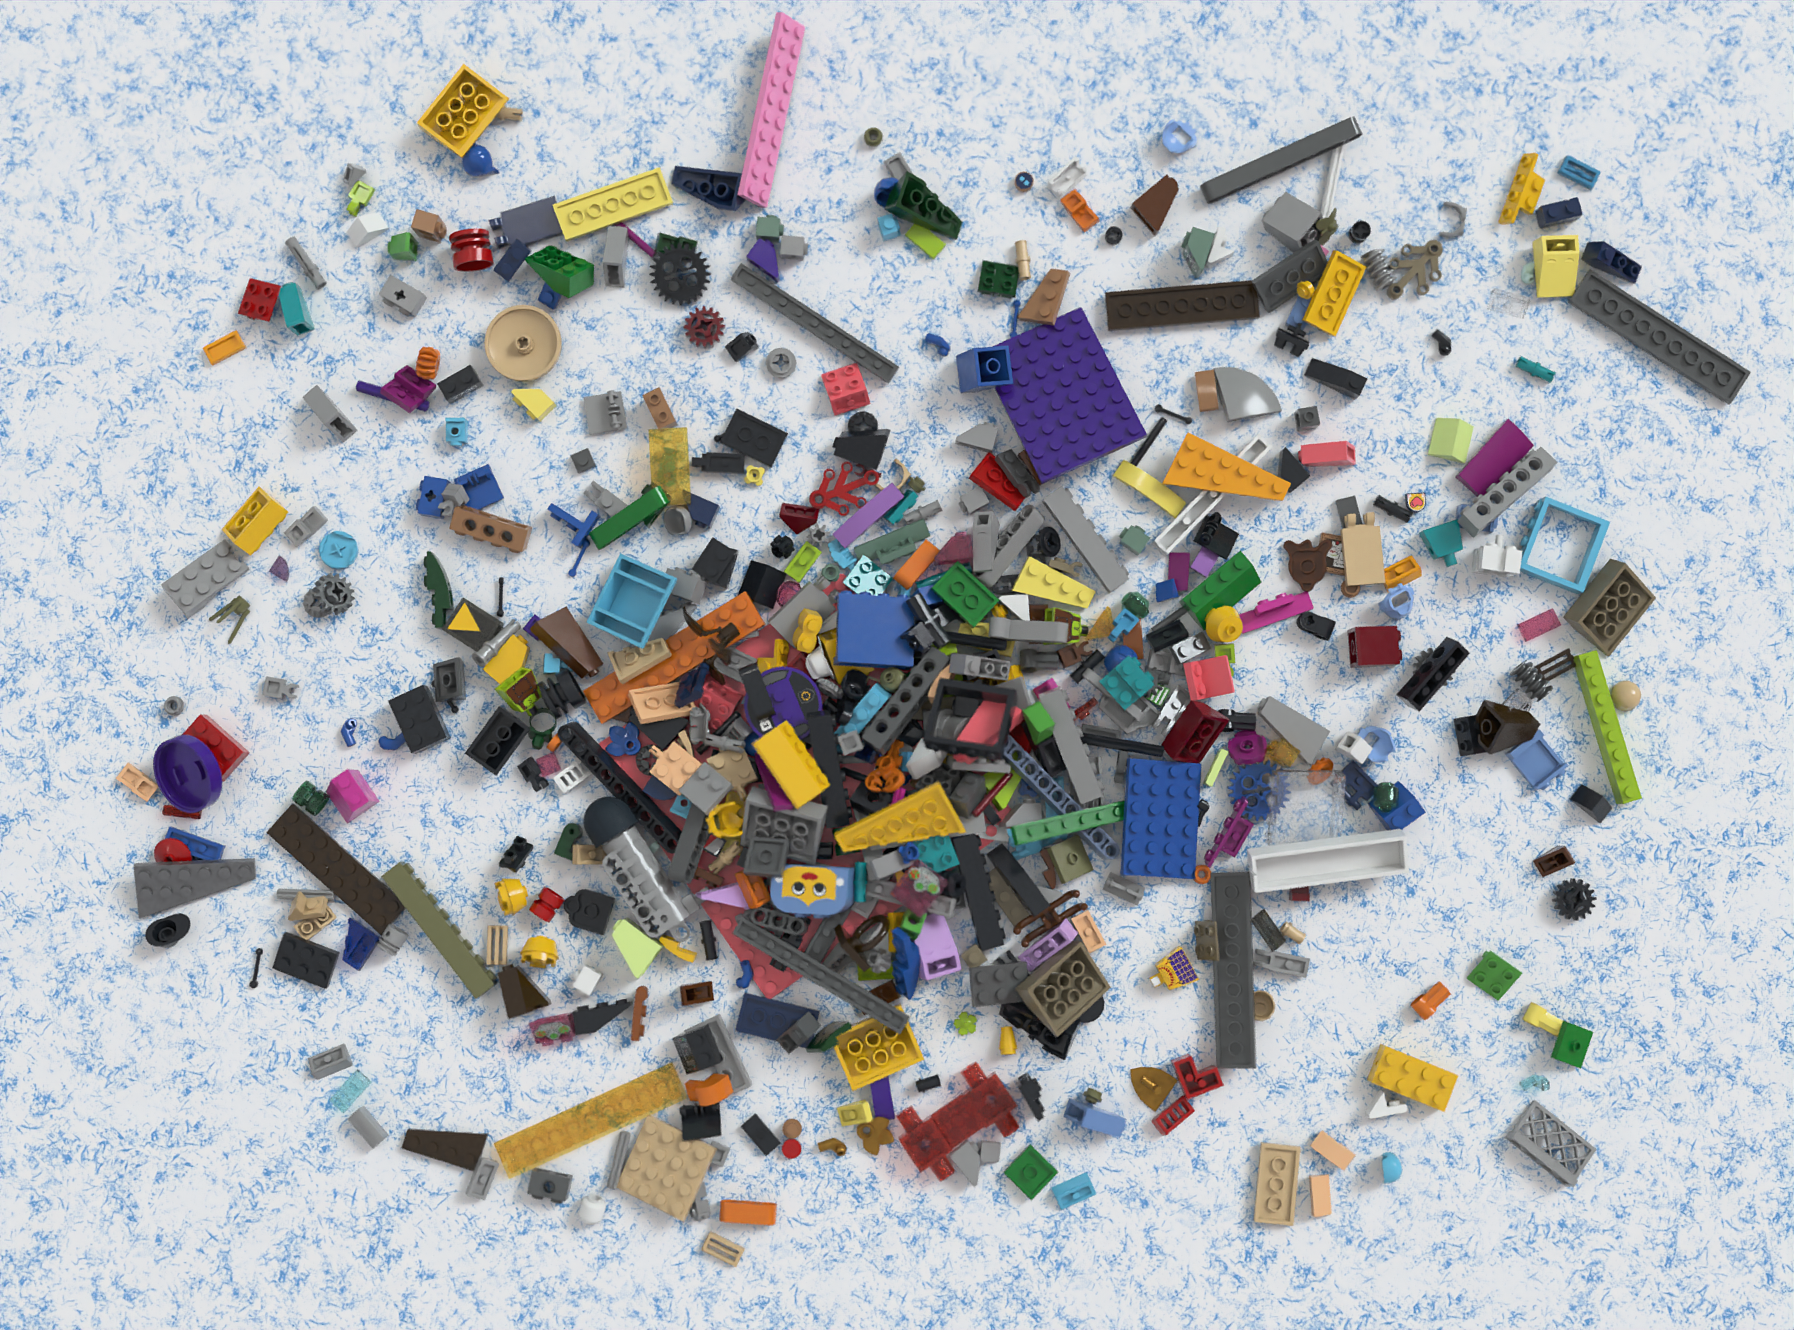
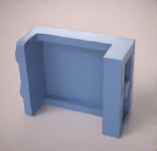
(1537, 761)

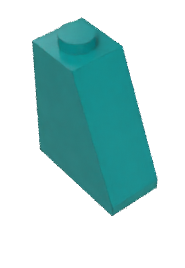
(295, 309)

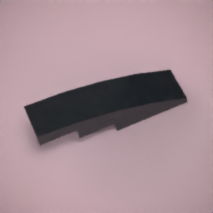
(1018, 879)

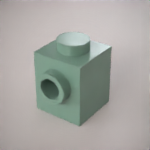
(769, 228)
(1134, 539)

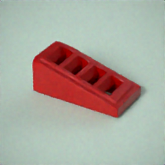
(1160, 1126)

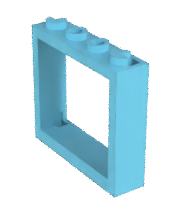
(1590, 555)

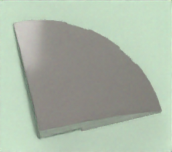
(1244, 394)

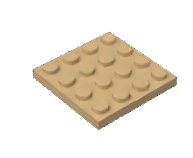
(665, 1168)

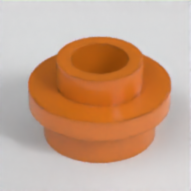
(1206, 878)

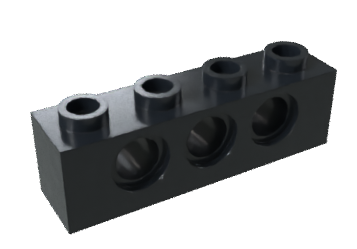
(1433, 674)

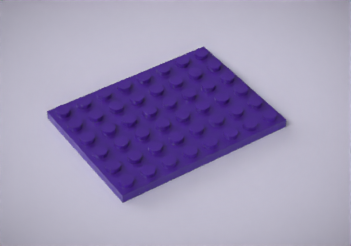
(1066, 397)

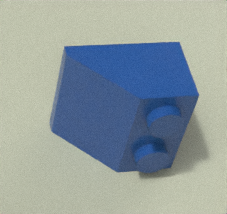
(1404, 814)

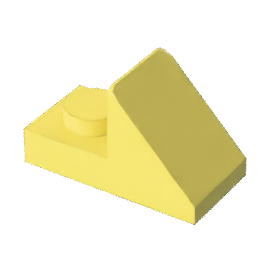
(855, 1113)

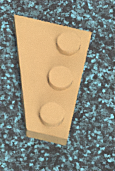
(635, 660)

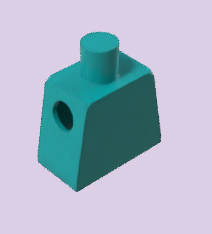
(1443, 541)

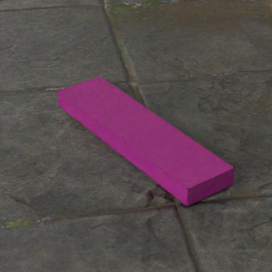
(776, 794)

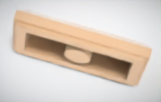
(1320, 1195)

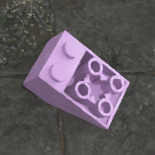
(936, 948)

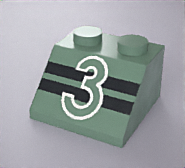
(1196, 249)

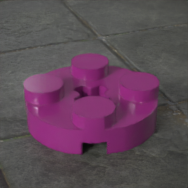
(1257, 746)

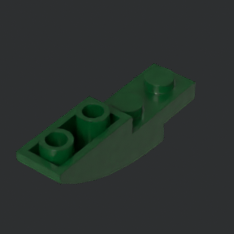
(438, 582)

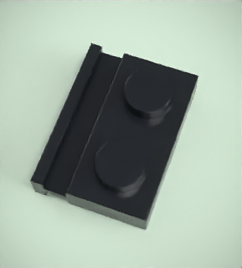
(714, 561)

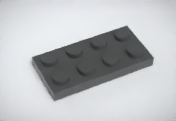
(1281, 280)

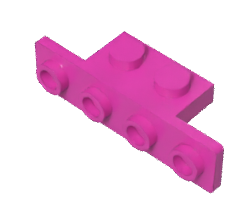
(1276, 610)

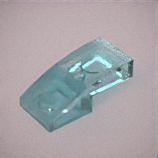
(350, 1091)

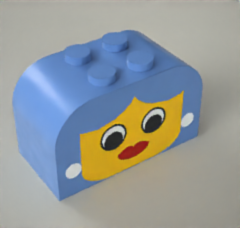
(814, 890)

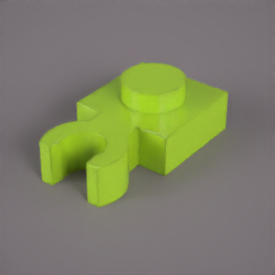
(1226, 649)

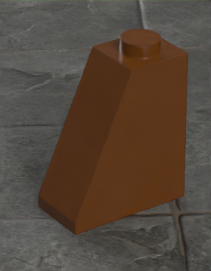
(1155, 203)

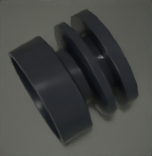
(562, 693)

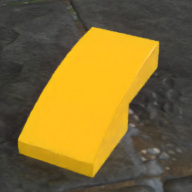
(673, 946)

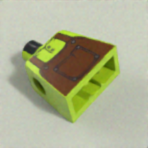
(1075, 628)
(520, 691)

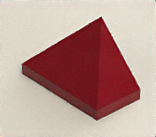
(798, 517)

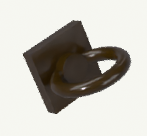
(854, 946)

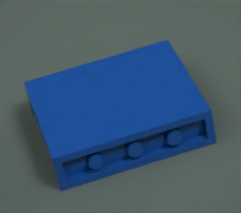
(871, 631)

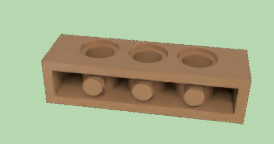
(520, 532)

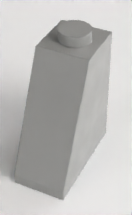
(615, 256)
(329, 413)

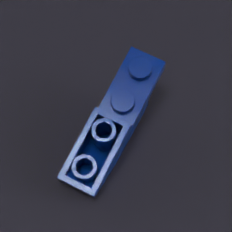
(907, 965)

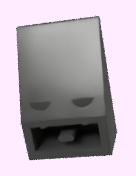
(961, 787)

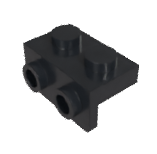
(1466, 734)

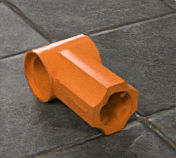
(1427, 1003)

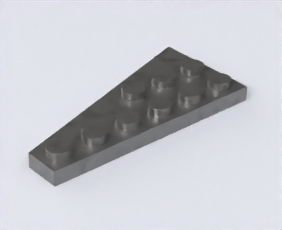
(178, 882)

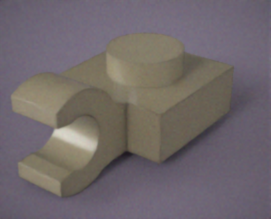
(1060, 566)

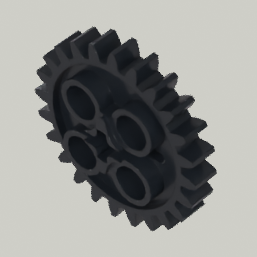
(675, 256)

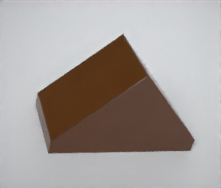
(1554, 860)
(696, 993)

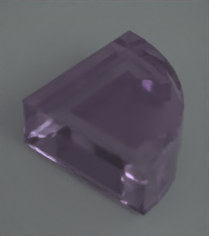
(280, 568)

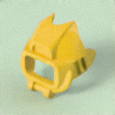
(728, 819)

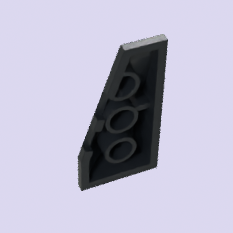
(1022, 1017)

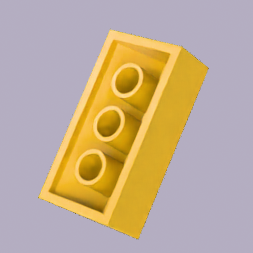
(791, 764)

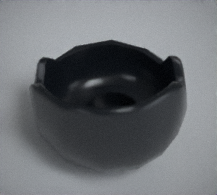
(855, 684)

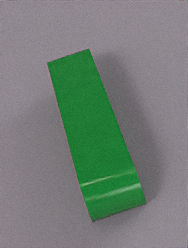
(629, 517)

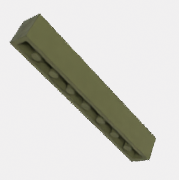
(439, 929)

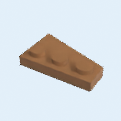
(1047, 299)

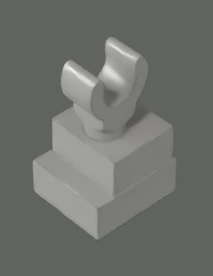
(454, 496)

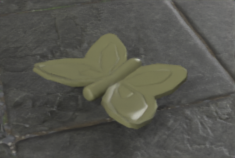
(1328, 227)

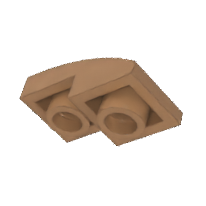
(1206, 390)

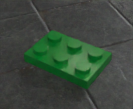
(965, 594)

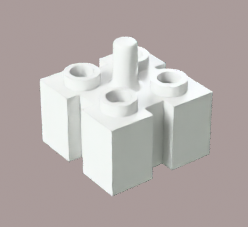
(1497, 560)

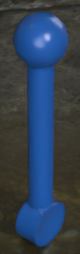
(1017, 303)
(572, 572)

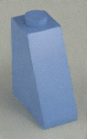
(1094, 1118)

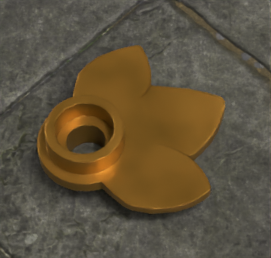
(877, 1136)

